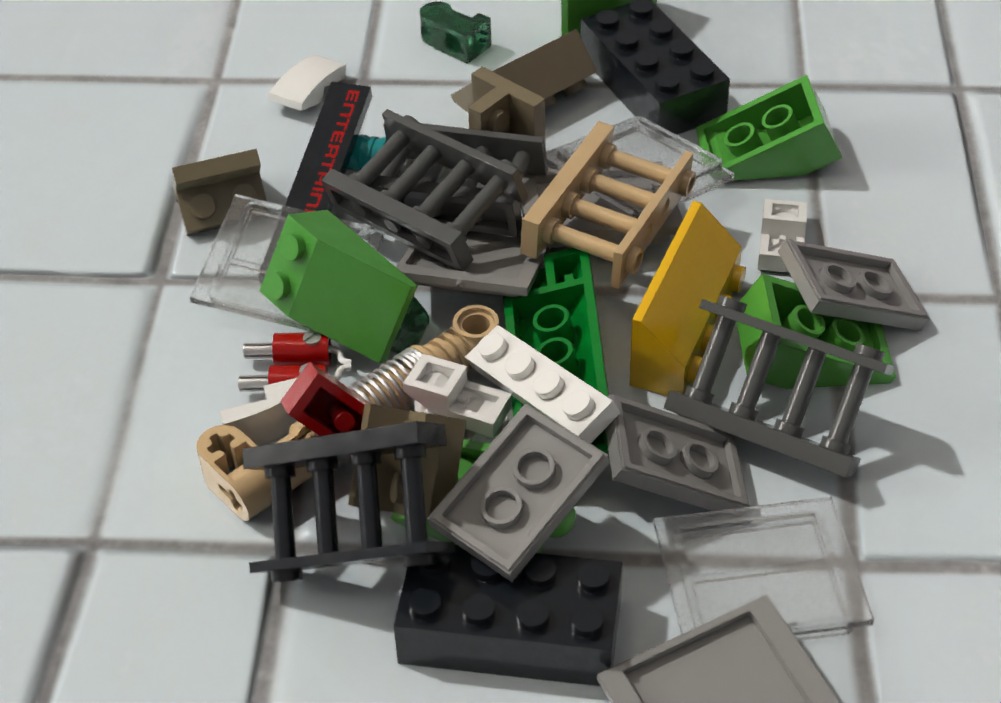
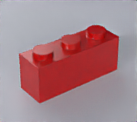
(323, 403)

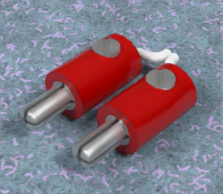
(290, 356)

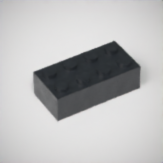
(655, 66)
(544, 625)

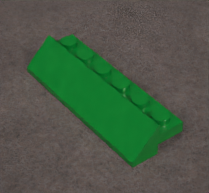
(562, 321)

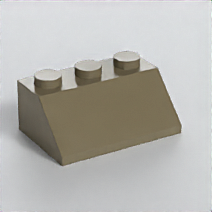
(545, 71)

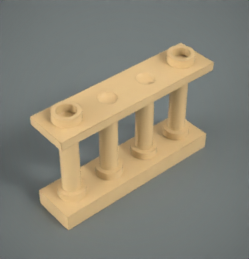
(582, 175)

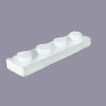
(542, 384)

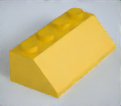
(669, 325)

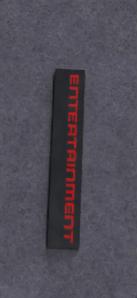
(330, 144)

